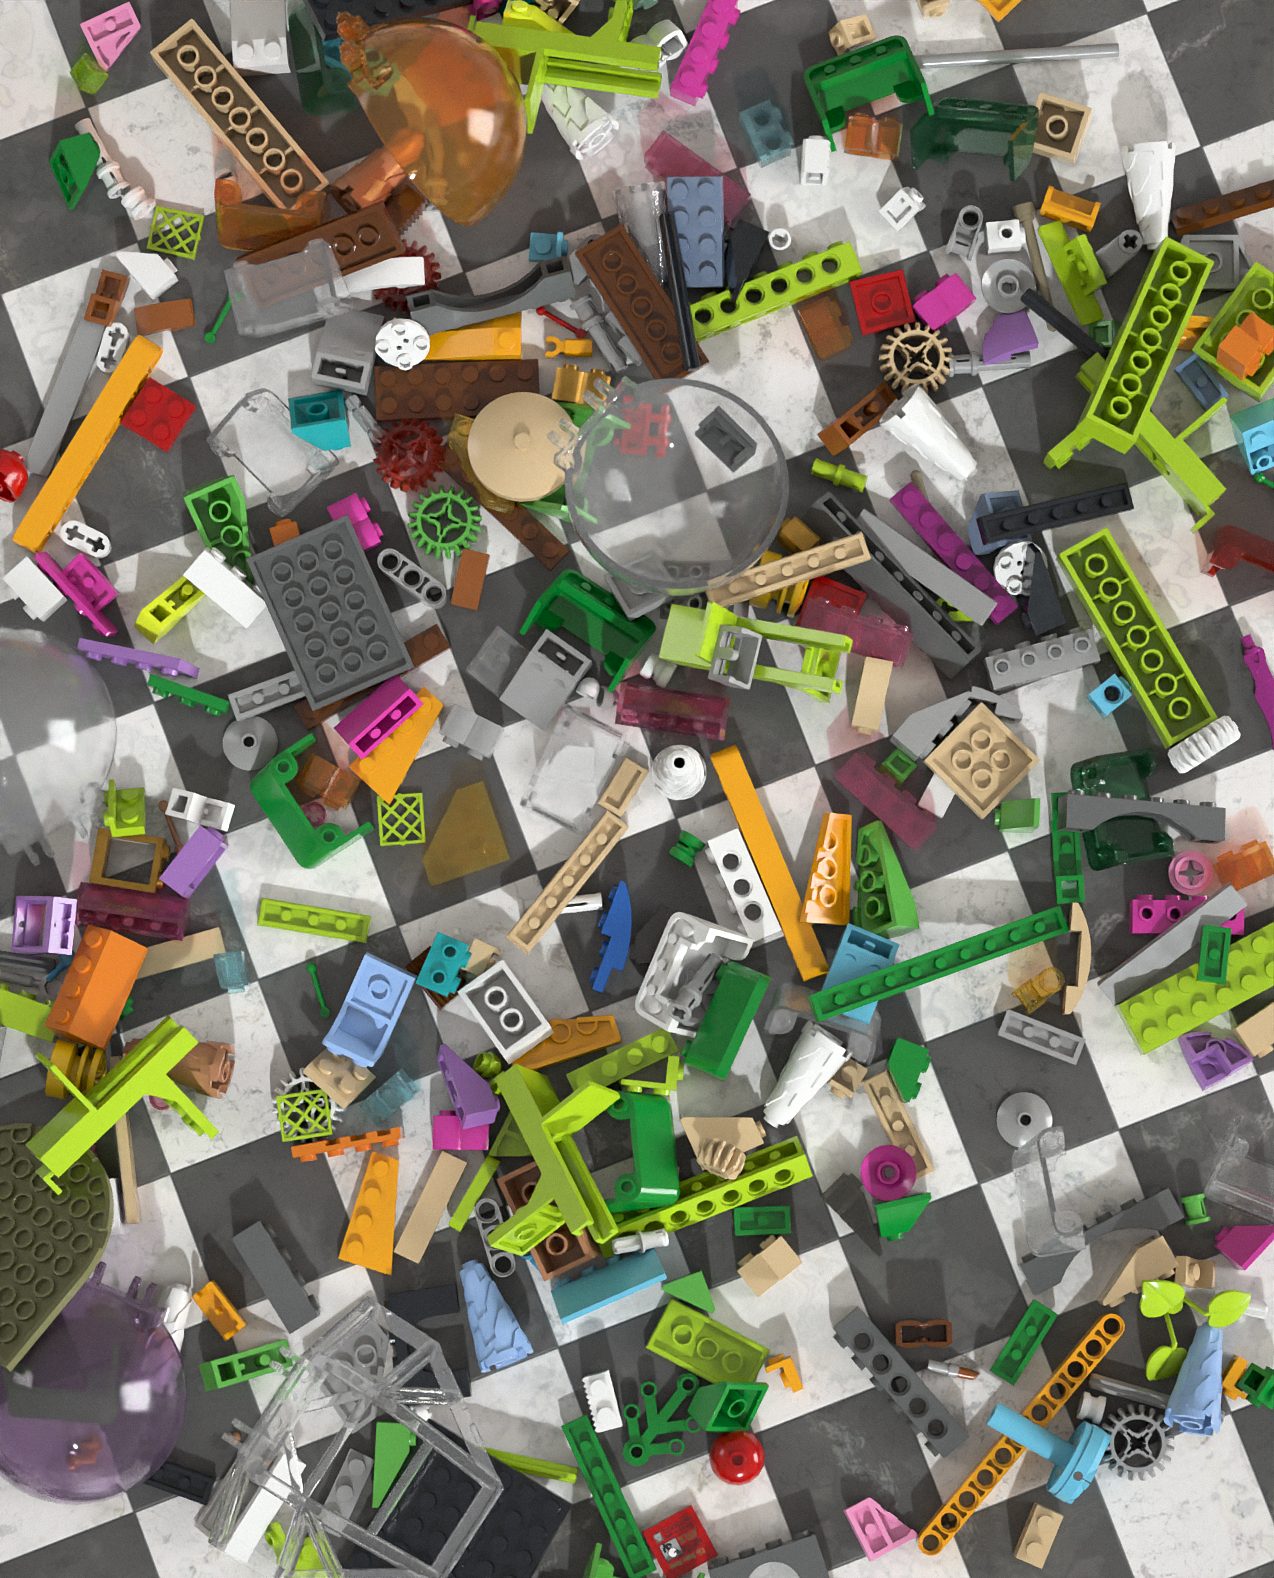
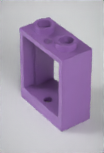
(194, 861)
(57, 928)

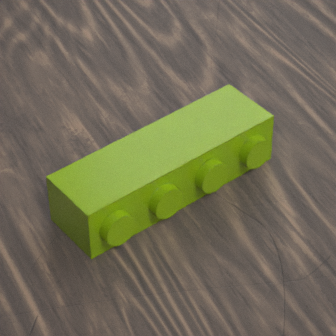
(25, 1014)
(625, 1060)

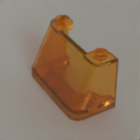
(255, 226)

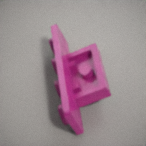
(85, 586)

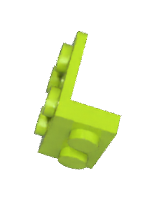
(674, 1072)

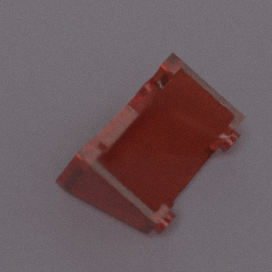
(1237, 544)

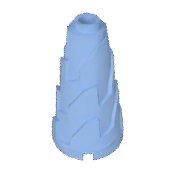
(491, 1321)
(1198, 1389)

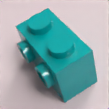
(443, 965)

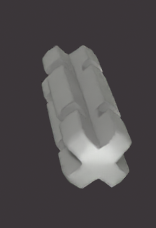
(364, 418)

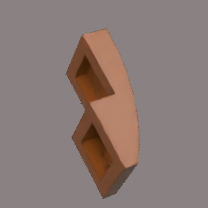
(108, 298)
(164, 317)
(470, 579)

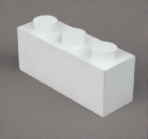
(226, 586)

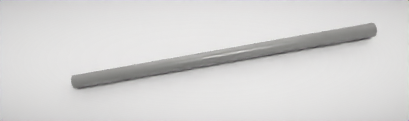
(1017, 56)

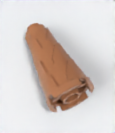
(368, 182)
(202, 1068)

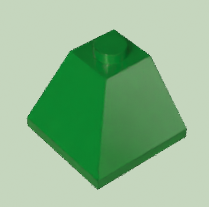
(73, 166)
(899, 1215)
(727, 1405)

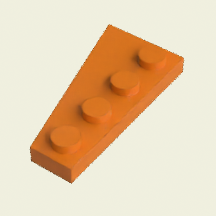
(336, 1147)

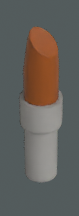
(951, 1370)

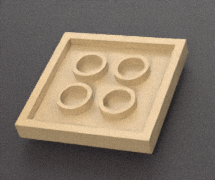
(981, 760)

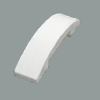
(393, 272)

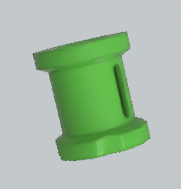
(1195, 1209)

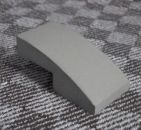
(624, 344)
(1003, 708)

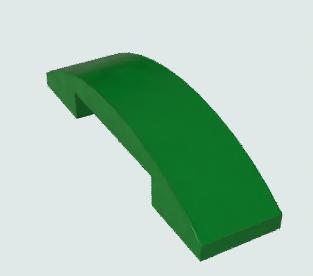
(1066, 859)

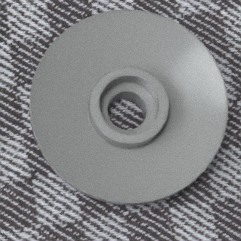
(1006, 272)
(251, 757)
(1011, 1111)

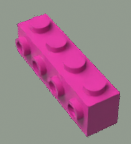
(703, 50)
(1156, 916)

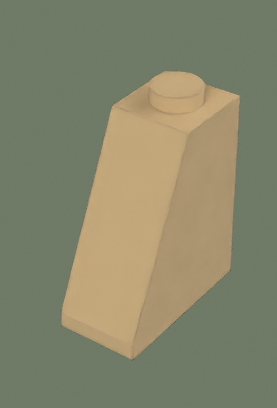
(871, 695)
(738, 1131)

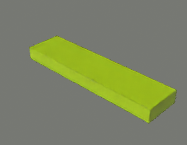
(314, 920)

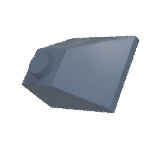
(989, 504)

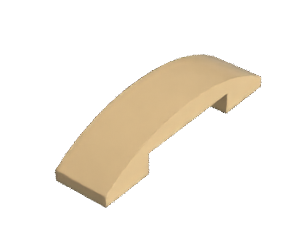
(1078, 924)

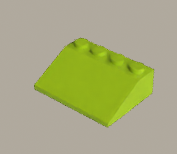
(1252, 295)

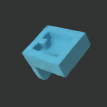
(547, 246)

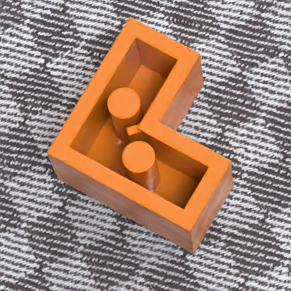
(1246, 346)

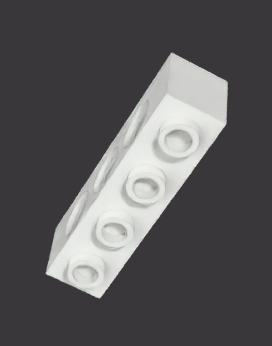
(732, 844)

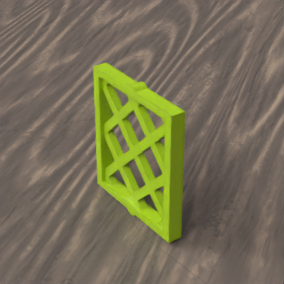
(172, 251)
(402, 841)
(282, 1118)

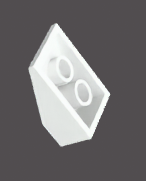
(259, 37)

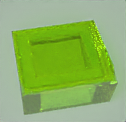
(88, 74)

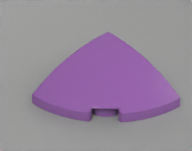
(1007, 336)
(1212, 1058)

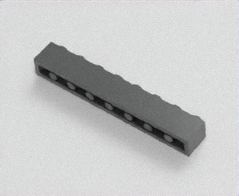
(895, 589)

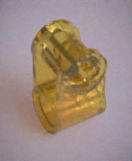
(1037, 990)

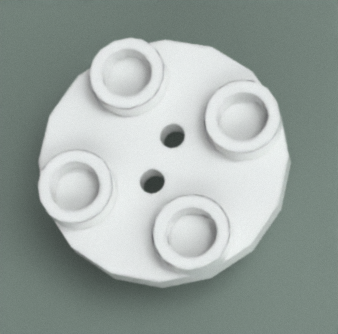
(411, 350)
(1007, 570)

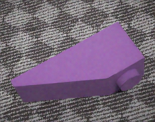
(468, 1091)

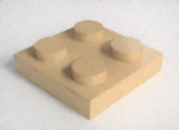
(339, 1077)

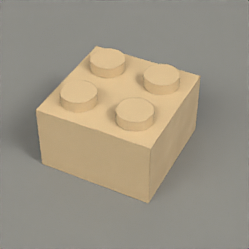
(1061, 128)

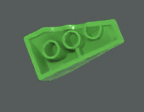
(222, 519)
(883, 893)

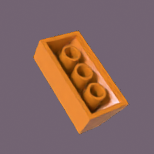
(96, 987)

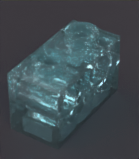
(760, 135)
(390, 1097)

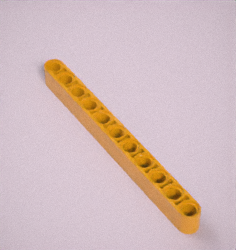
(989, 1462)

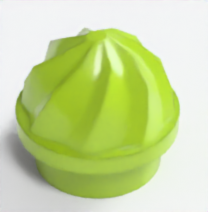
(487, 1065)

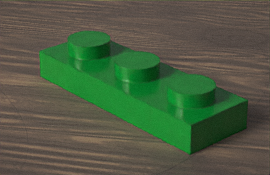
(188, 696)
(1023, 1342)

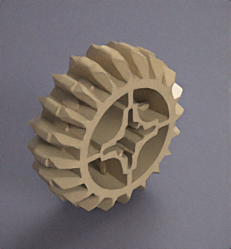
(930, 340)

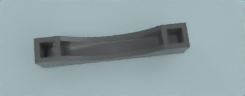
(543, 285)
(1194, 822)
(1153, 1212)

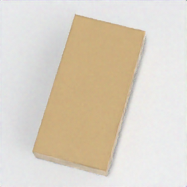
(623, 787)

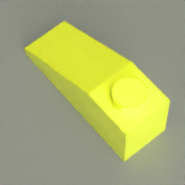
(521, 14)
(168, 609)

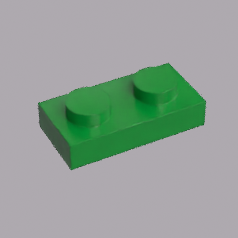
(1213, 954)
(762, 1220)

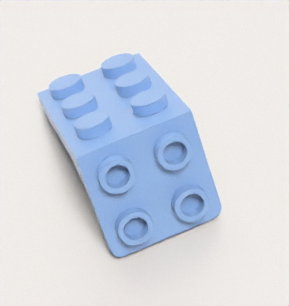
(370, 1011)

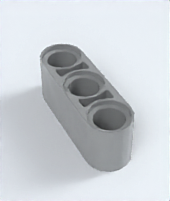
(418, 590)
(485, 1226)

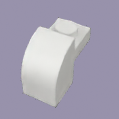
(199, 809)

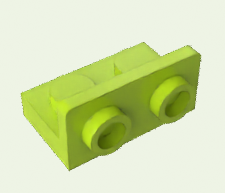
(125, 810)

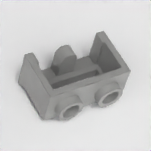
(741, 657)

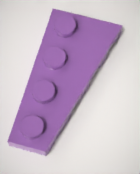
(142, 659)

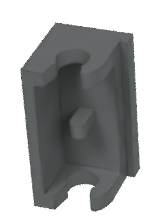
(726, 439)

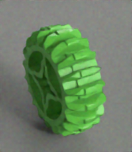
(456, 524)

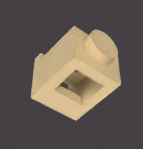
(481, 959)

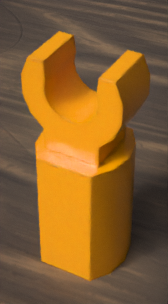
(570, 347)

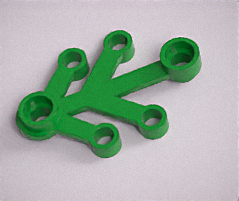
(658, 1423)

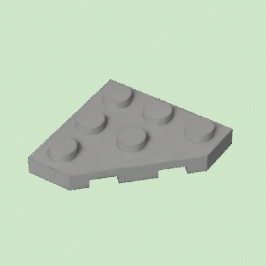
(367, 1355)

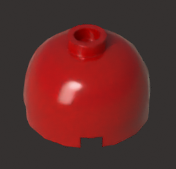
(12, 475)
(736, 1457)

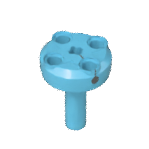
(1073, 1460)

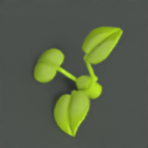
(1167, 1297)

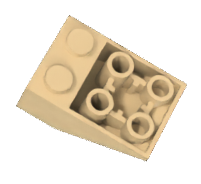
(1143, 1262)

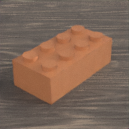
(560, 1249)

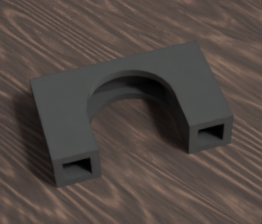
(799, 1553)

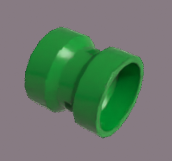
(684, 854)

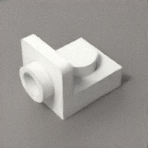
(902, 207)

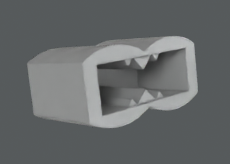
(471, 732)

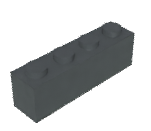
(276, 1277)

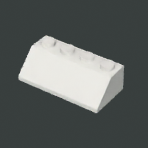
(257, 1506)

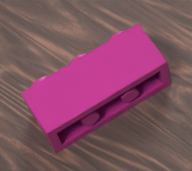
(378, 716)

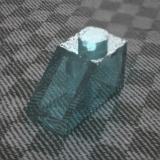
(233, 971)

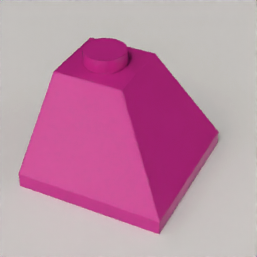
(1243, 1243)

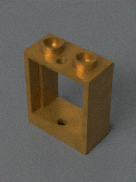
(101, 857)

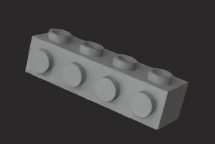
(1041, 660)

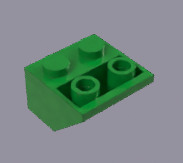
(904, 1067)

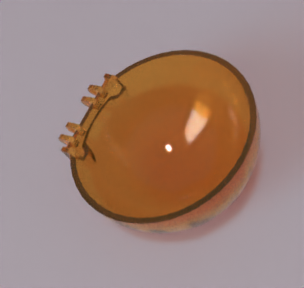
(440, 108)

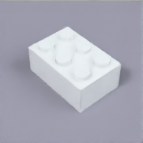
(505, 1012)

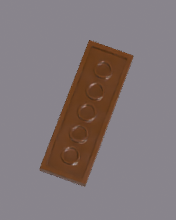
(355, 238)
(637, 302)
(449, 388)

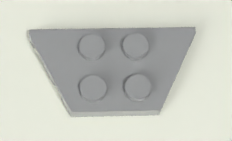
(1229, 256)

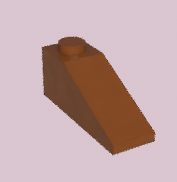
(857, 419)

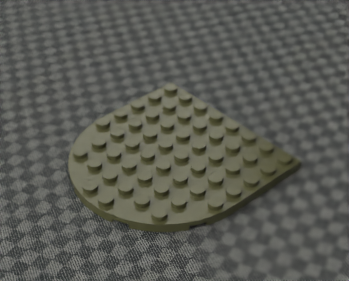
(45, 1238)

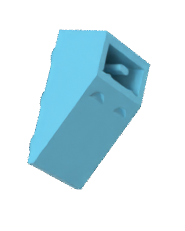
(858, 955)

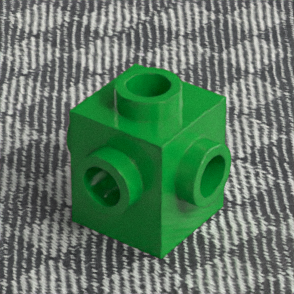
(1258, 1386)

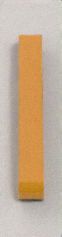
(87, 445)
(769, 862)

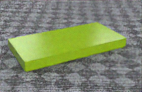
(705, 1346)

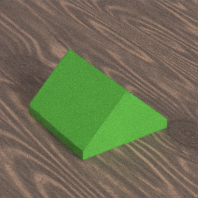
(691, 1289)

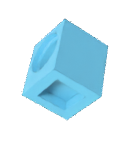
(1104, 706)

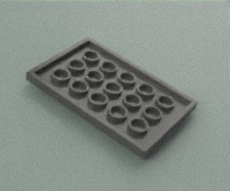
(330, 613)

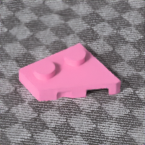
(111, 33)
(876, 1528)

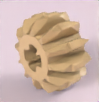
(721, 1158)

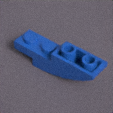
(617, 926)

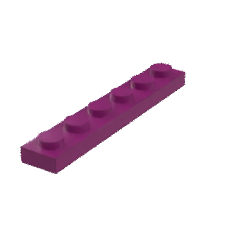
(950, 548)

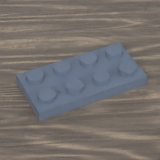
(700, 227)

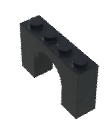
(414, 1307)

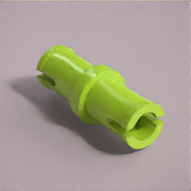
(839, 475)

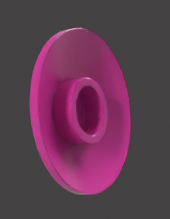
(875, 1180)

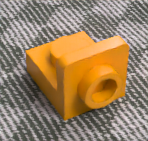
(1233, 1374)
(790, 1376)

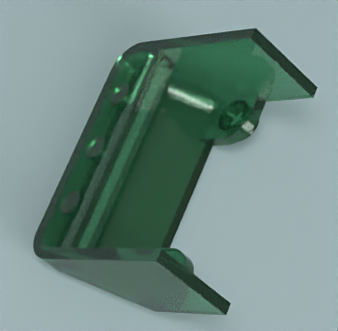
(976, 128)

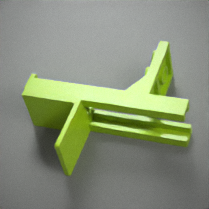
(529, 52)
(1168, 455)
(693, 634)
(94, 1113)
(565, 1177)

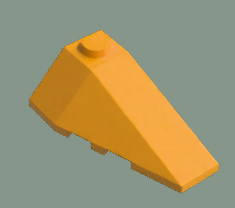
(481, 341)

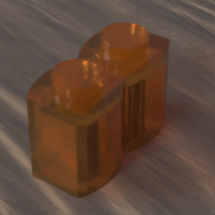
(873, 137)
(824, 328)
(328, 781)
(1245, 867)

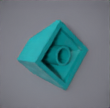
(320, 420)

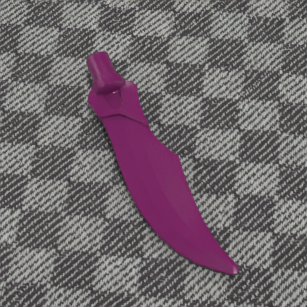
(1263, 679)

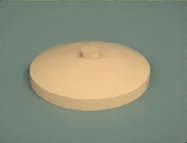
(512, 448)

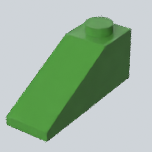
(1018, 816)
(243, 1365)
(391, 1450)

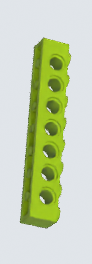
(840, 254)
(711, 1194)

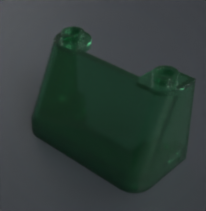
(320, 89)
(1123, 838)

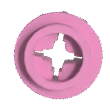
(1199, 863)

